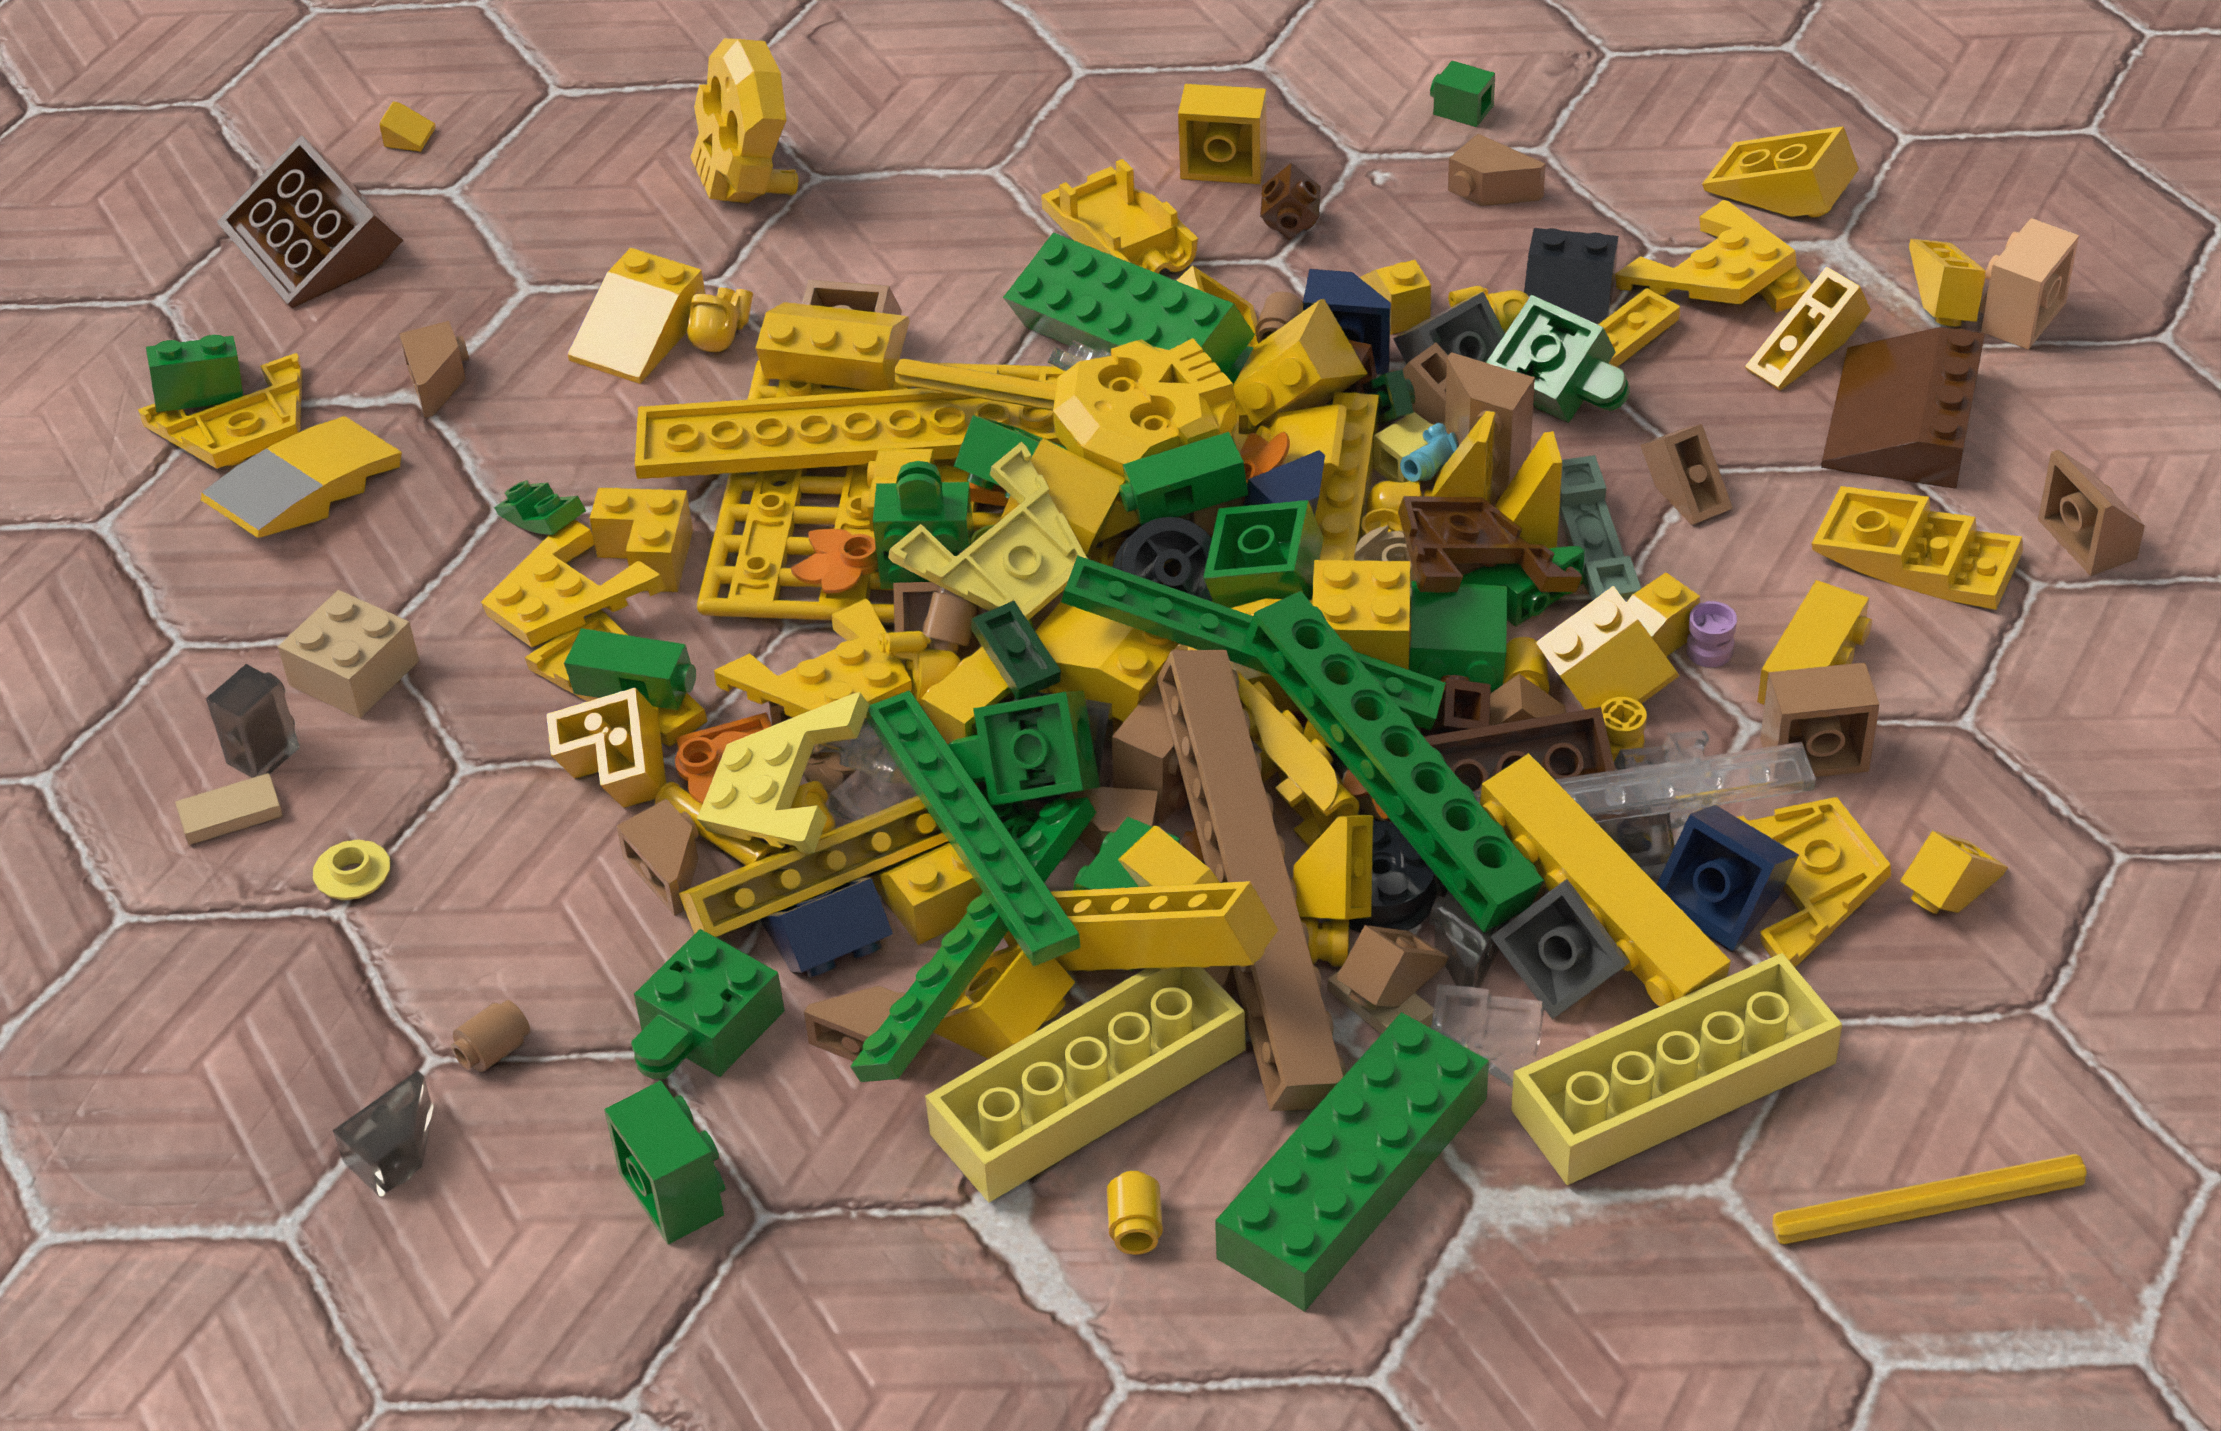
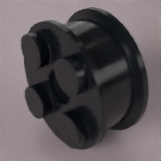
(1171, 544)
(1400, 882)

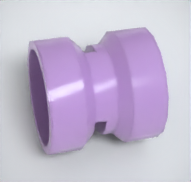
(1711, 634)

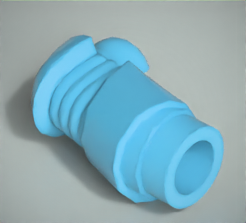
(1429, 459)

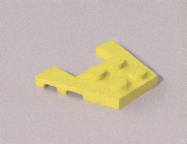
(1016, 560)
(763, 771)

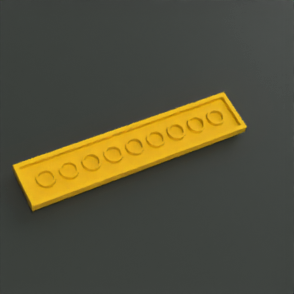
(814, 430)

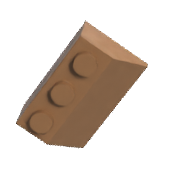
(1483, 387)

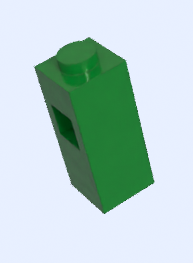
(1184, 479)
(614, 663)

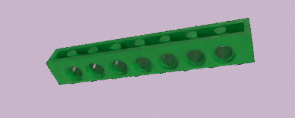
(1393, 761)

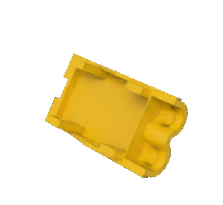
(1122, 220)
(1303, 766)

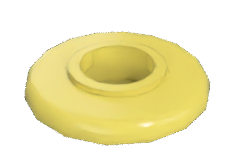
(355, 882)

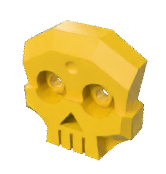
(740, 124)
(1141, 403)

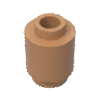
(1276, 312)
(949, 621)
(490, 1036)

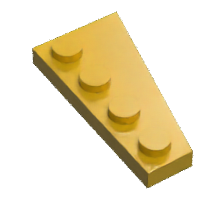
(549, 663)

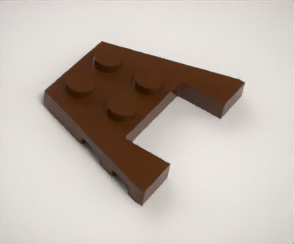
(1472, 531)

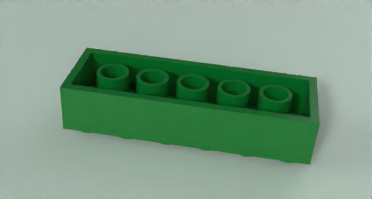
(1109, 302)
(1351, 1161)

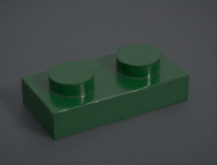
(1395, 395)
(1016, 650)

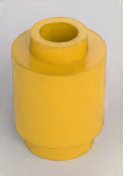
(1527, 659)
(1134, 1212)

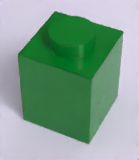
(1463, 93)

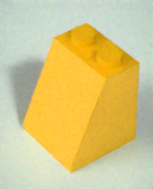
(1298, 366)

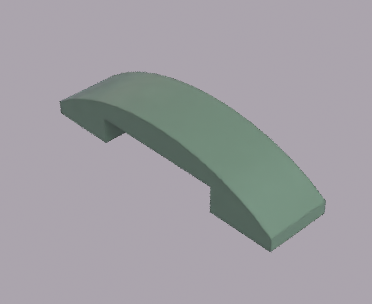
(1591, 527)

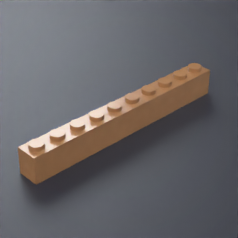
(1241, 845)

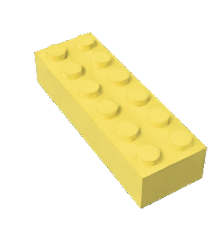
(1675, 1068)
(1084, 1075)

